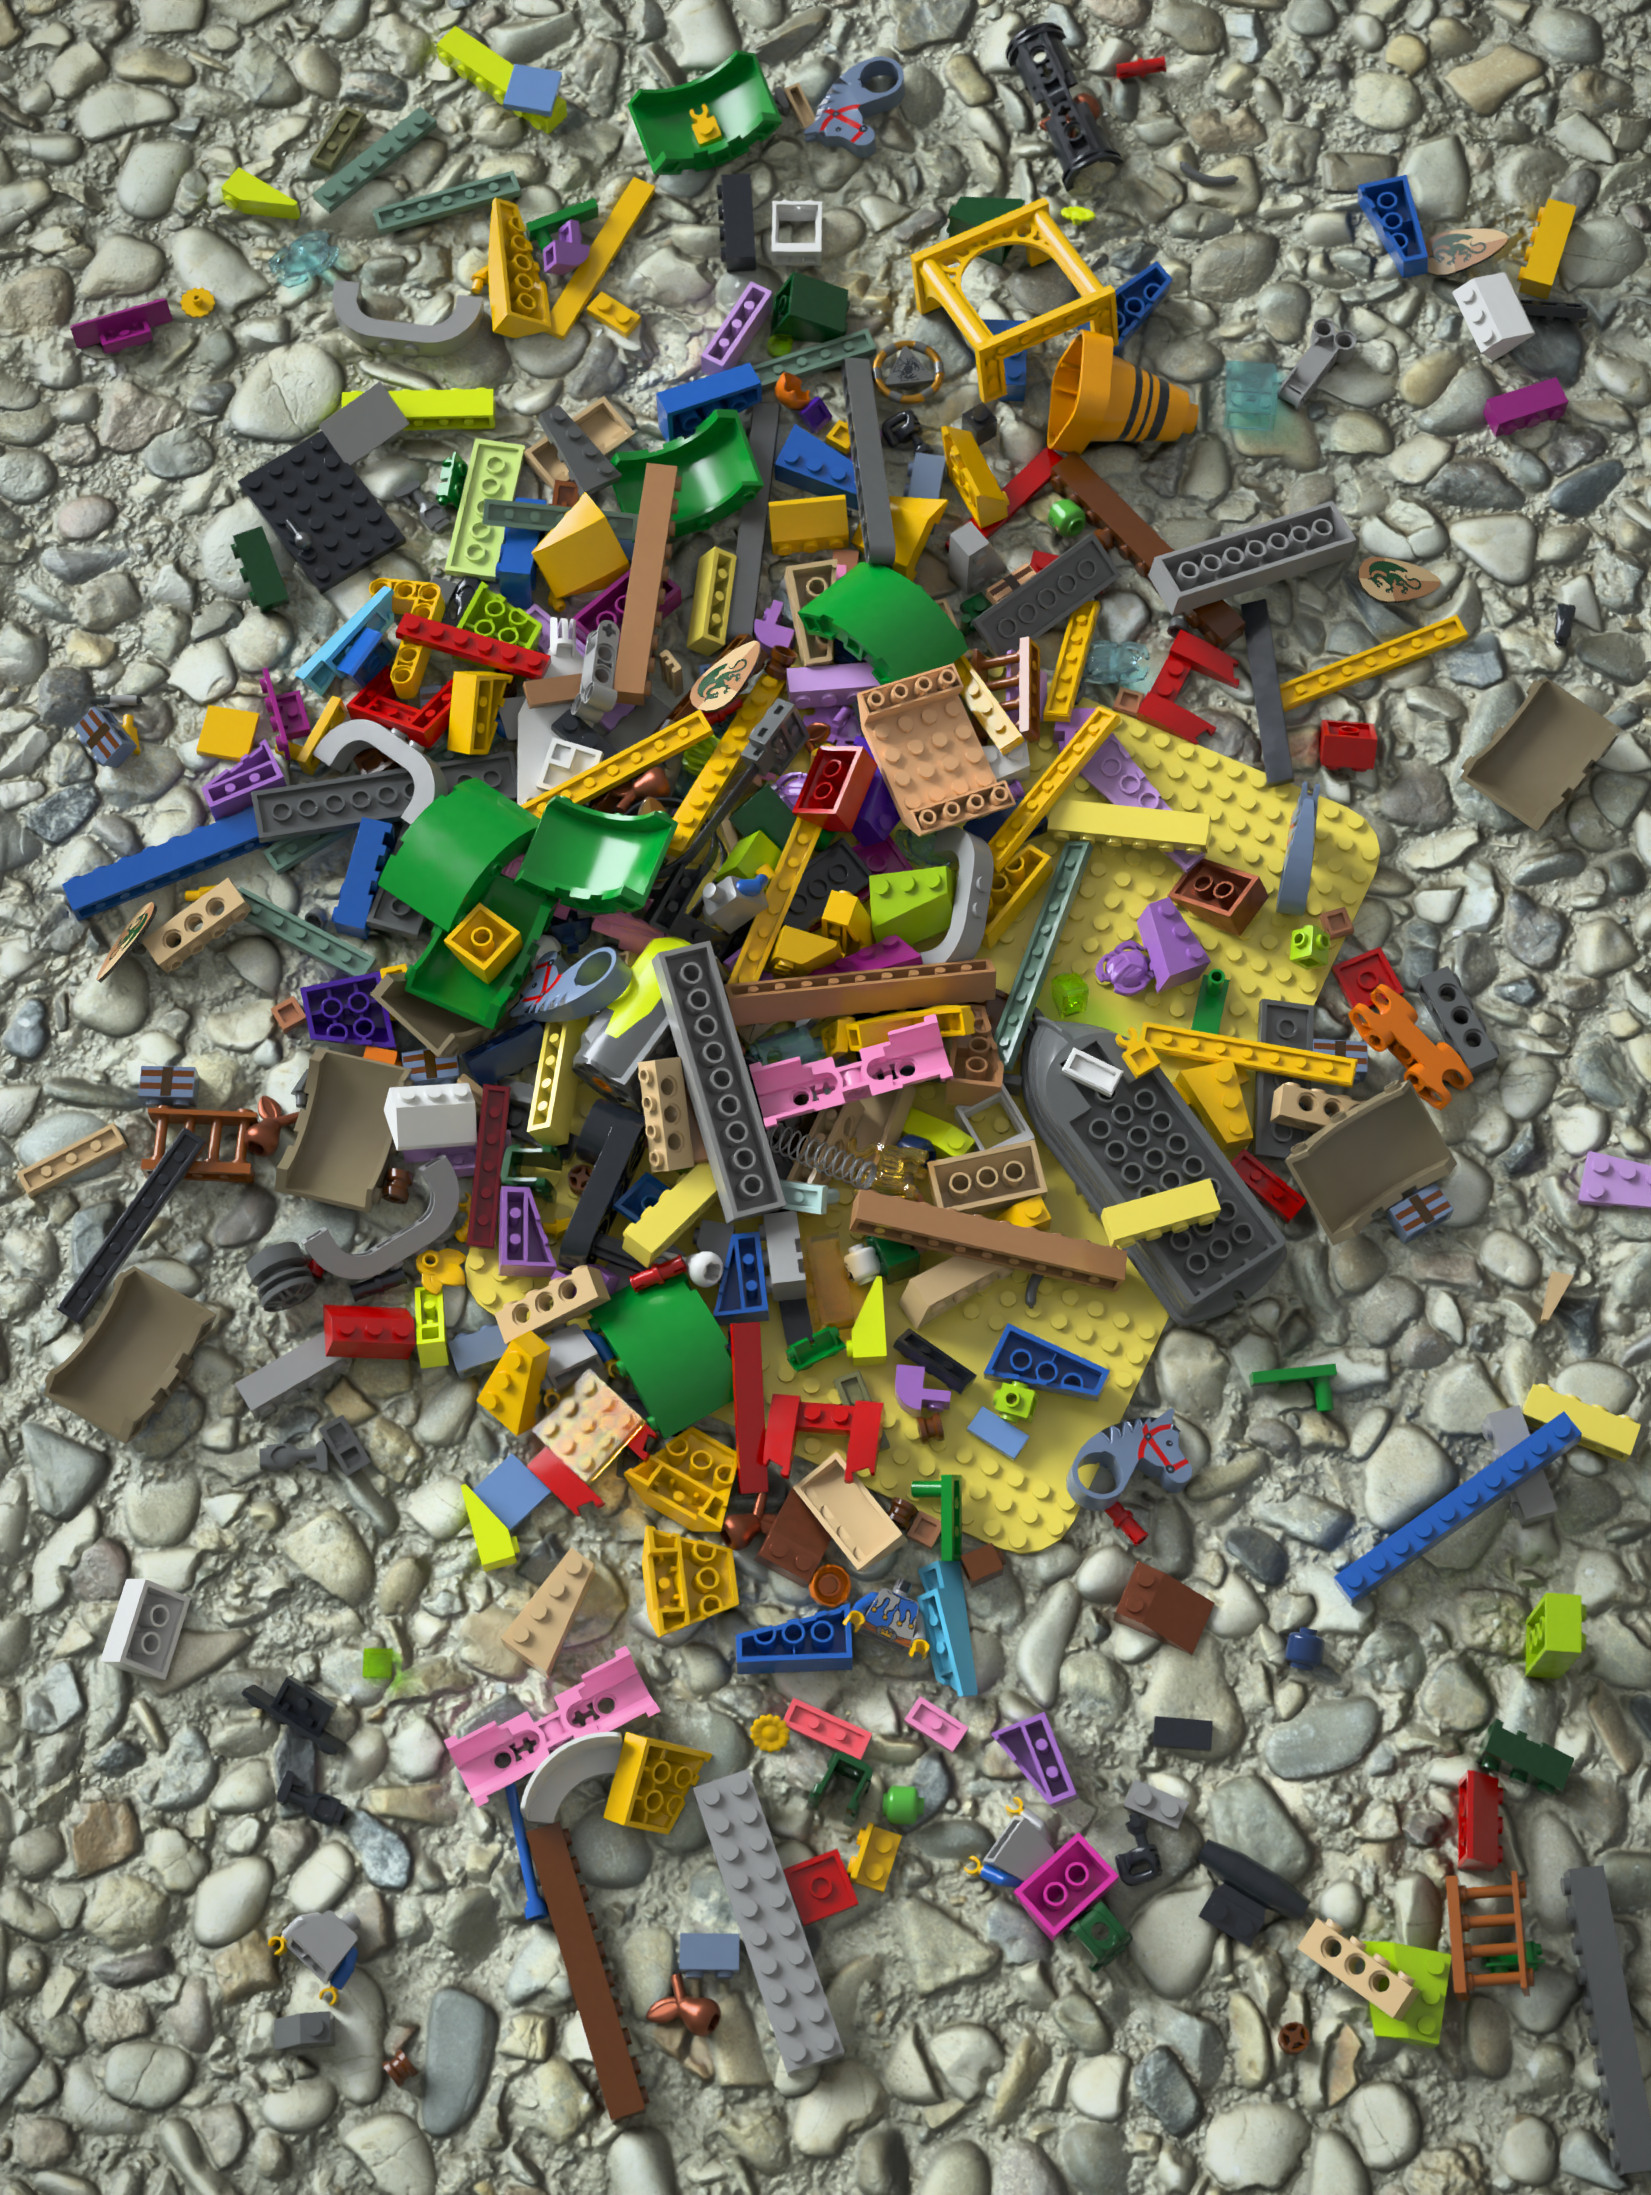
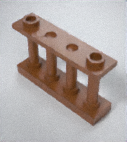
(1029, 688)
(212, 1168)
(1463, 1952)

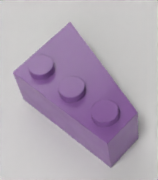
(232, 788)
(1171, 945)
(521, 1236)
(1039, 1757)

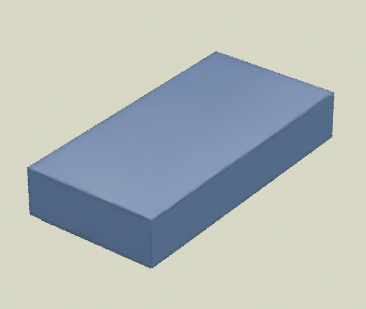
(998, 1433)

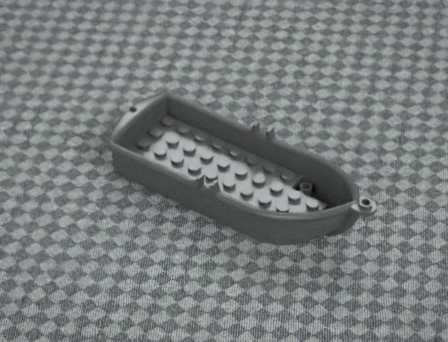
(1143, 1146)

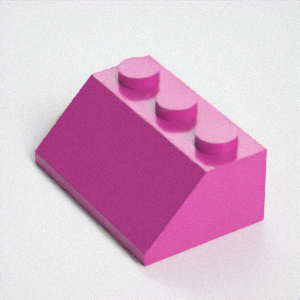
(1066, 1886)

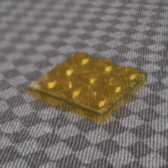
(589, 1426)

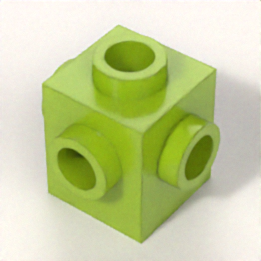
(1309, 947)
(1024, 1406)

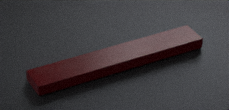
(488, 1167)

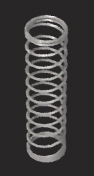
(871, 1177)

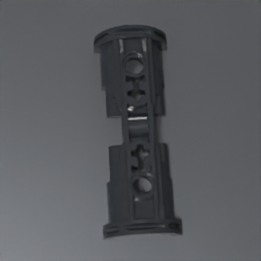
(1092, 142)

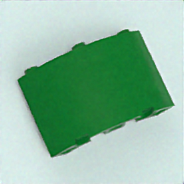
(733, 94)
(714, 469)
(885, 623)
(457, 851)
(595, 856)
(449, 984)
(668, 1351)

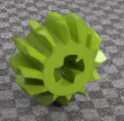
(699, 754)

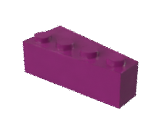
(885, 954)

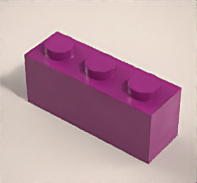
(1525, 407)

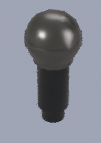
(302, 539)

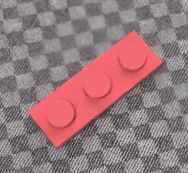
(827, 1729)

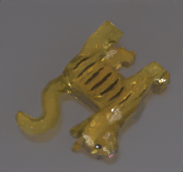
(892, 1168)

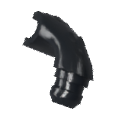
(1564, 619)

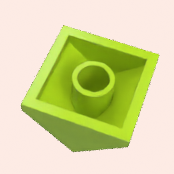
(749, 856)

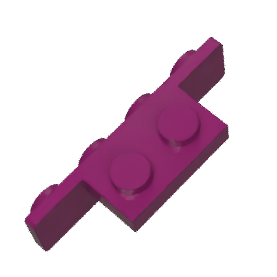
(122, 327)
(288, 712)

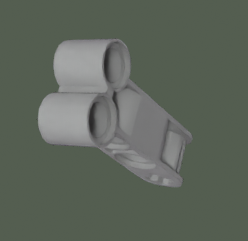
(1317, 361)
(598, 674)

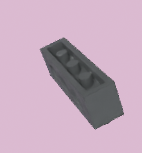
(1446, 983)

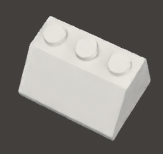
(1494, 314)
(431, 1116)
(145, 1629)

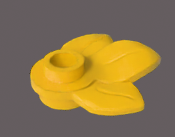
(444, 1271)

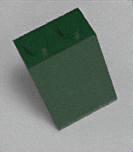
(975, 211)
(810, 310)
(766, 811)

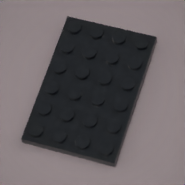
(329, 504)

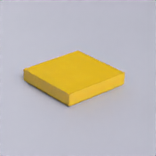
(227, 733)

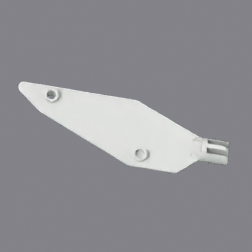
(535, 723)

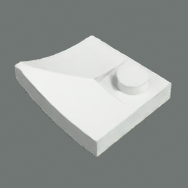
(565, 762)

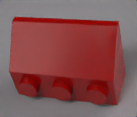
(835, 787)
(368, 1332)
(1479, 1822)

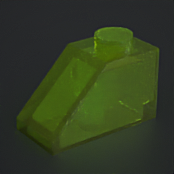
(1069, 994)

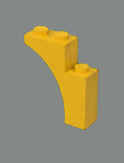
(952, 1021)

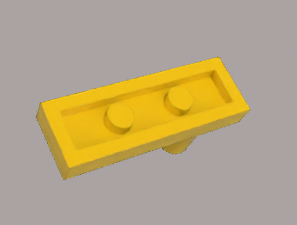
(331, 717)

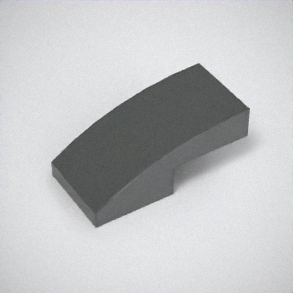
(344, 1445)

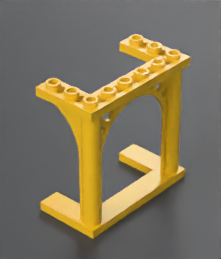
(1042, 242)

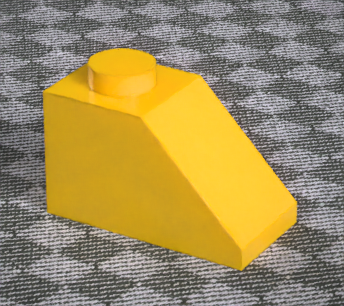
(1028, 1214)

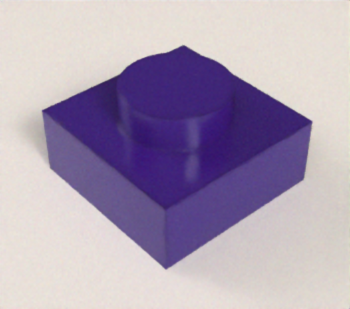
(815, 415)

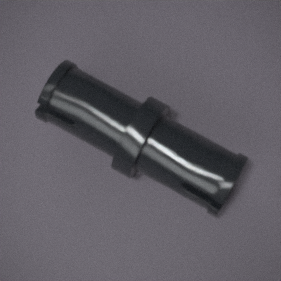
(378, 1284)

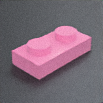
(936, 1724)

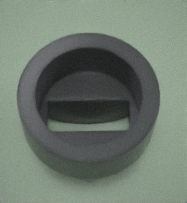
(1177, 622)
(317, 914)

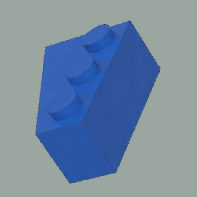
(1014, 365)
(743, 1287)

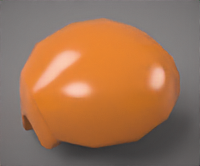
(789, 392)
(830, 1586)

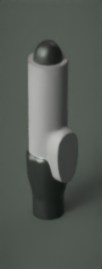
(113, 701)

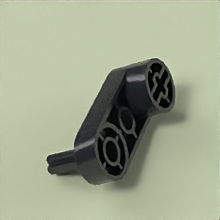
(615, 1146)

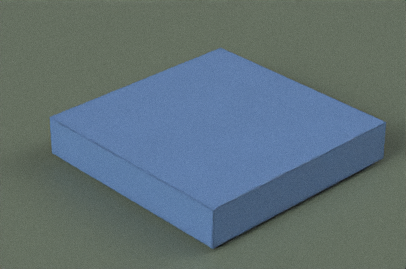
(532, 90)
(512, 1492)

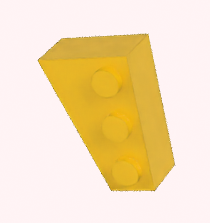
(474, 710)
(1219, 1101)
(516, 1382)

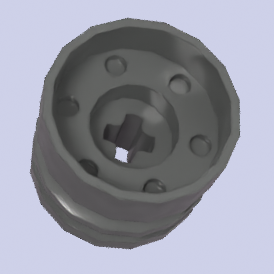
(281, 1276)

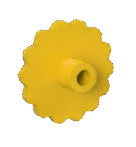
(197, 302)
(770, 1733)

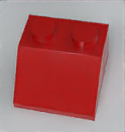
(1348, 745)

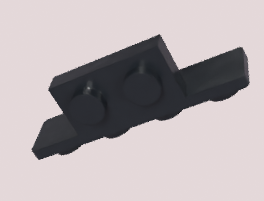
(301, 1710)

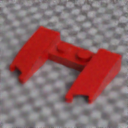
(1185, 655)
(377, 704)
(789, 1416)
(567, 1485)

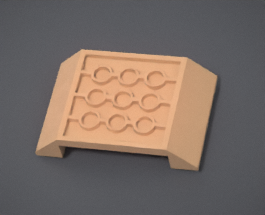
(930, 751)

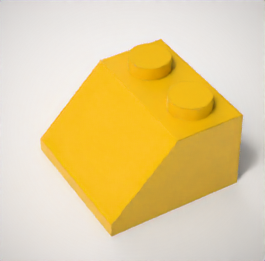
(484, 943)

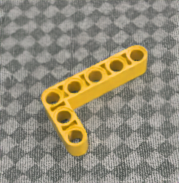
(411, 659)

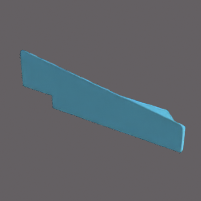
(321, 667)
(947, 1626)

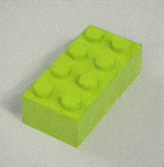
(1554, 1635)

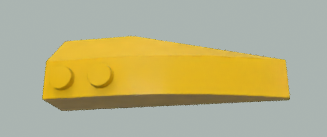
(515, 289)

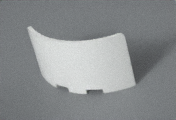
(565, 1769)

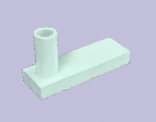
(808, 1197)

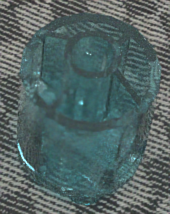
(788, 1045)

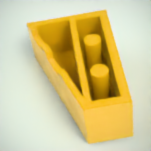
(847, 922)

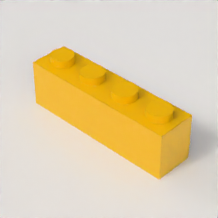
(1547, 248)

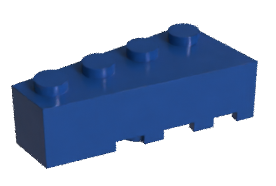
(1394, 218)
(1137, 301)
(690, 404)
(815, 467)
(518, 566)
(369, 857)
(1044, 1366)
(798, 1645)

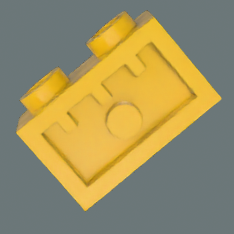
(835, 1038)
(874, 1858)

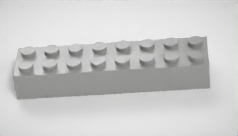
(1252, 557)

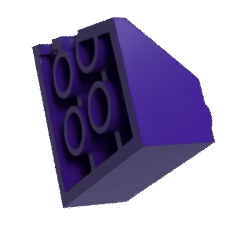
(878, 811)
(347, 1012)

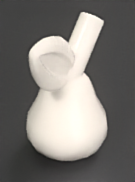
(703, 1268)

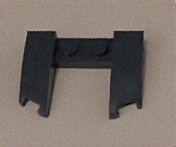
(668, 914)

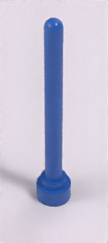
(536, 1908)

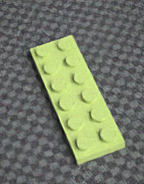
(490, 475)

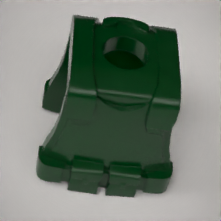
(544, 1157)
(850, 1768)
(1103, 1950)

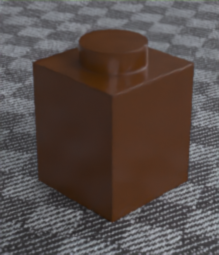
(982, 1565)

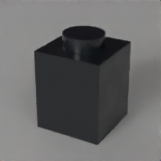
(980, 423)

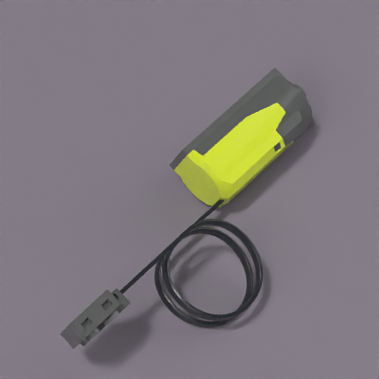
(636, 1023)

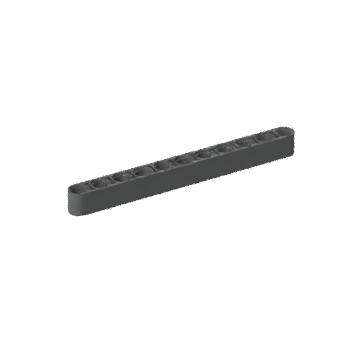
(868, 461)
(753, 524)

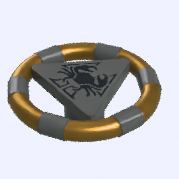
(908, 372)

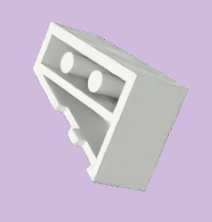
(1010, 766)

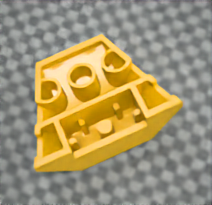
(912, 525)
(581, 552)
(688, 1480)
(685, 1580)

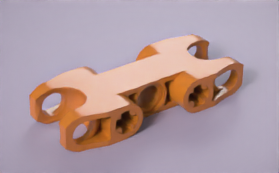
(1397, 1032)

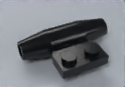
(1247, 1890)

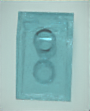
(1250, 395)

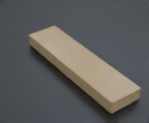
(72, 1160)

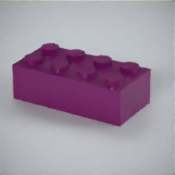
(611, 606)

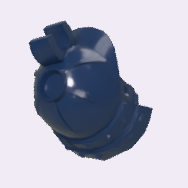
(571, 931)

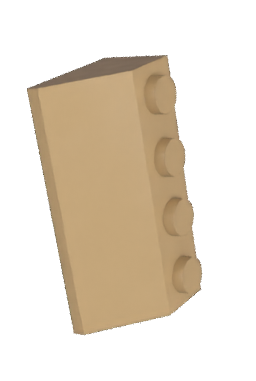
(987, 1178)

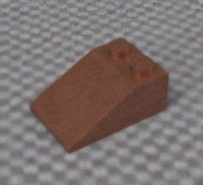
(1220, 895)
(794, 1542)
(1163, 1608)

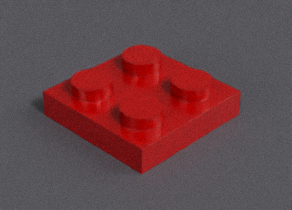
(1363, 974)
(820, 1887)

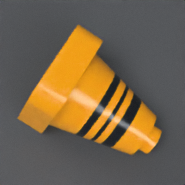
(1111, 399)

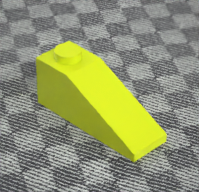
(256, 197)
(945, 1137)
(431, 1328)
(868, 1333)
(491, 1535)

